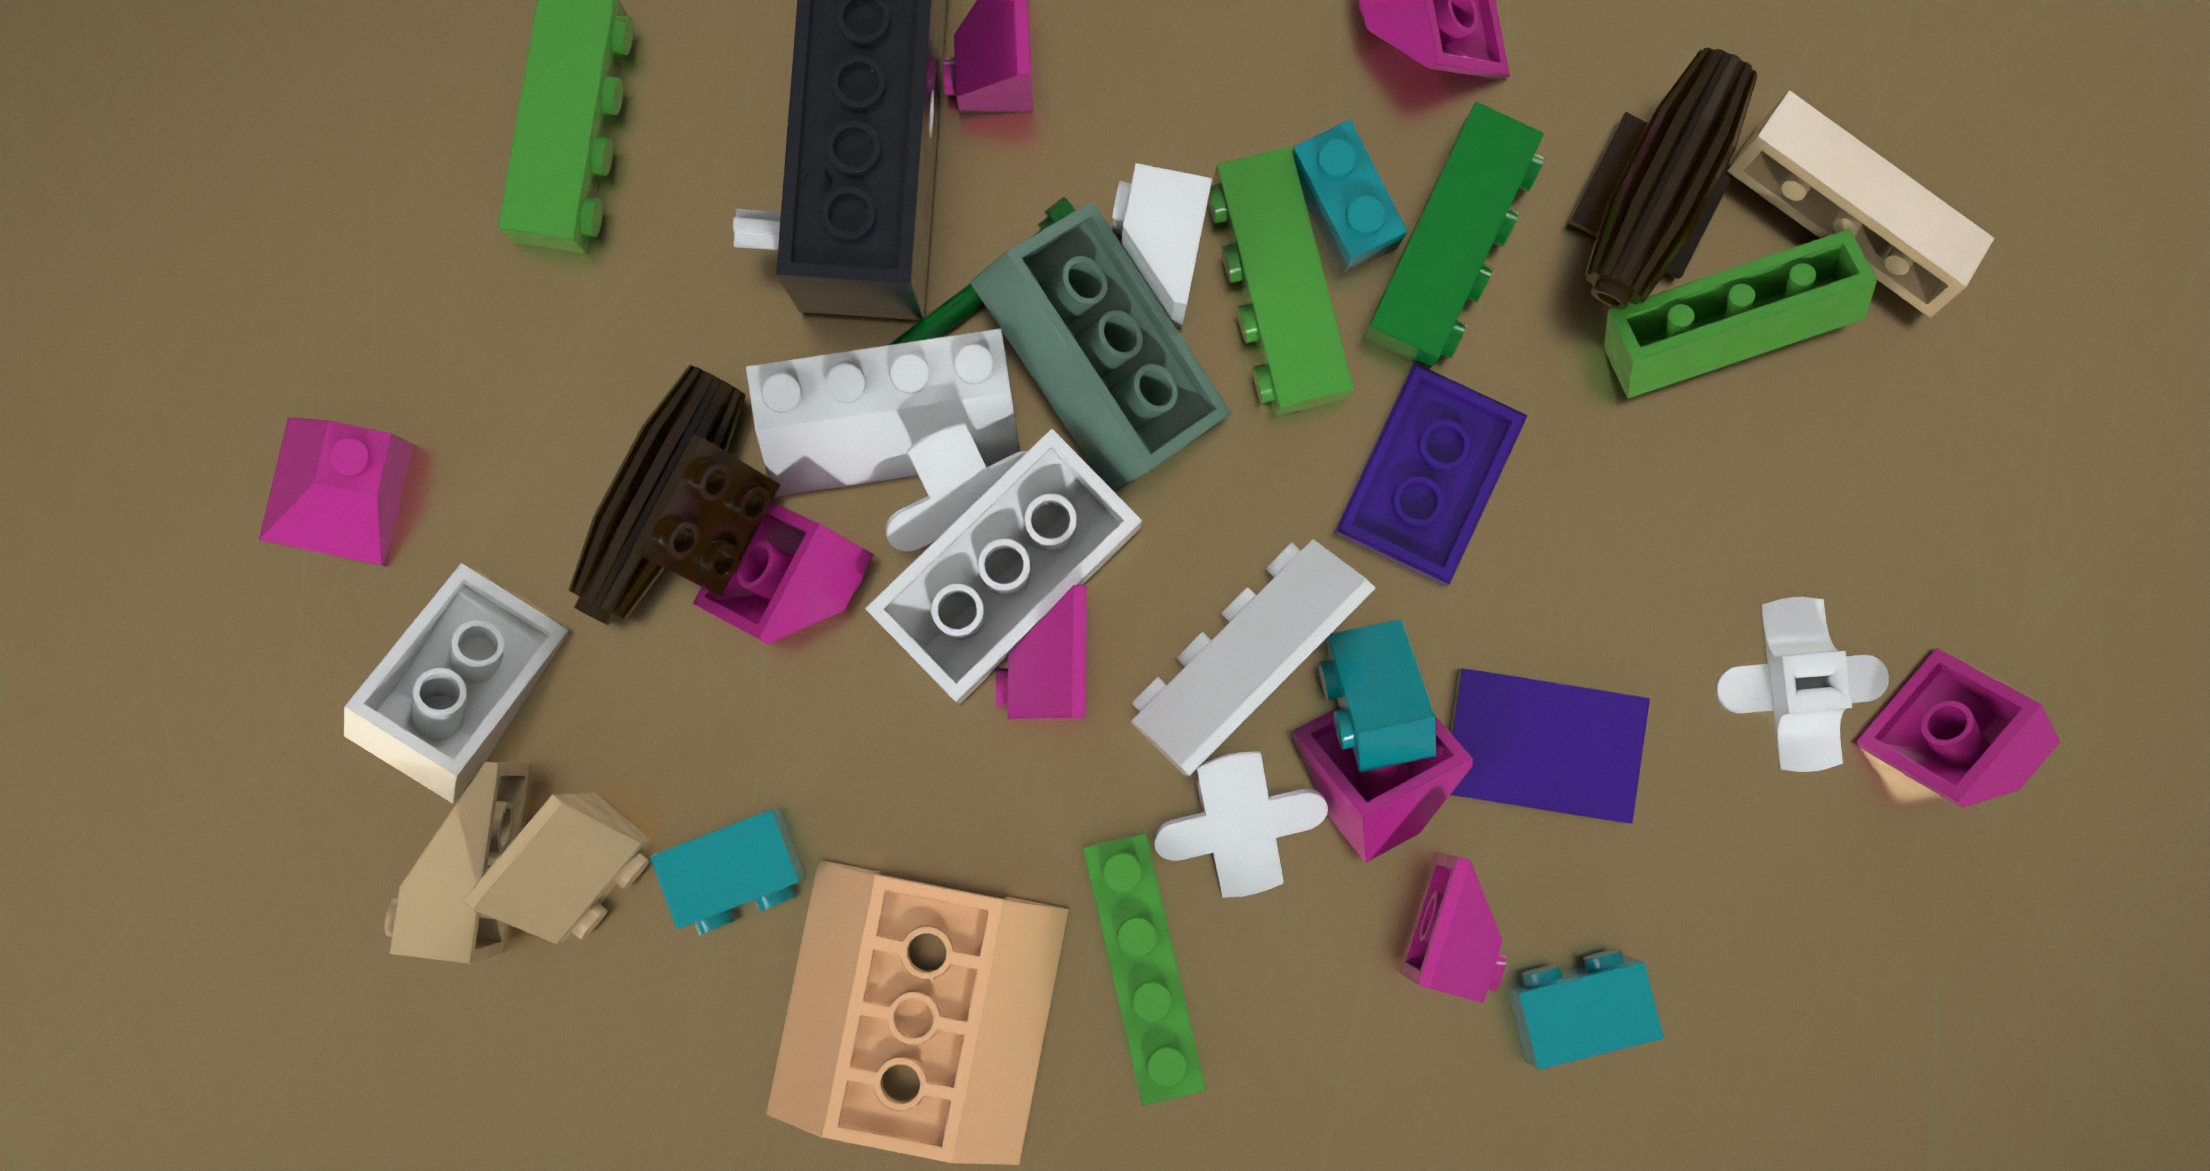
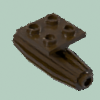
(1664, 179)
(674, 503)

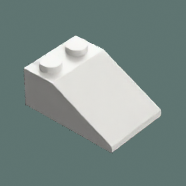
(453, 683)

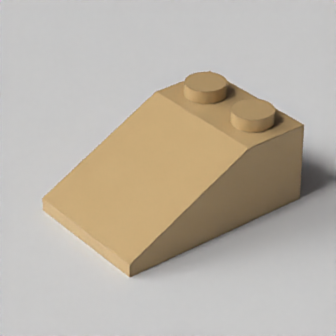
(562, 868)
(429, 910)

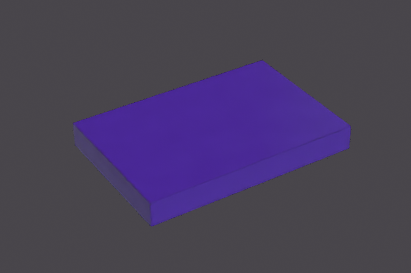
(1430, 474)
(1549, 744)

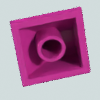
(1442, 33)
(991, 59)
(337, 489)
(788, 577)
(1048, 665)
(1961, 732)
(1381, 804)
(1455, 935)

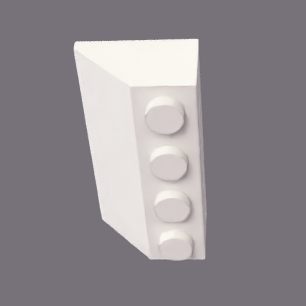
(858, 411)
(1004, 566)
(1250, 656)

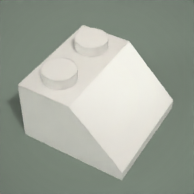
(1162, 229)

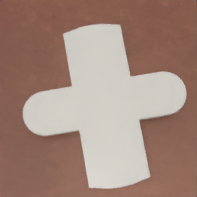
(953, 480)
(1803, 684)
(1240, 824)

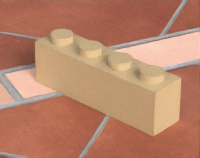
(1841, 184)

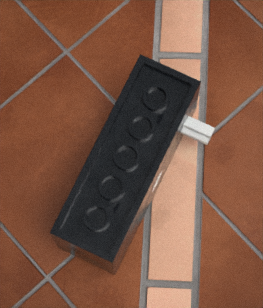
(857, 159)

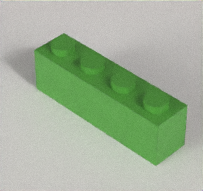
(564, 123)
(1281, 282)
(1739, 313)
(1144, 968)

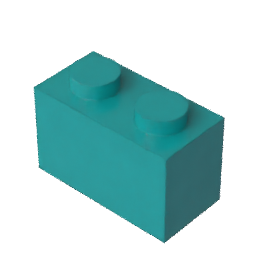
(1347, 197)
(1379, 696)
(729, 869)
(1584, 1010)

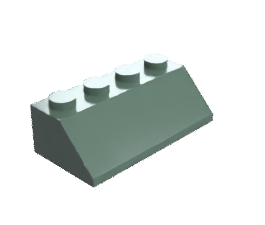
(1100, 346)

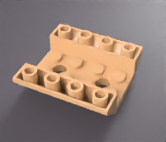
(963, 1028)

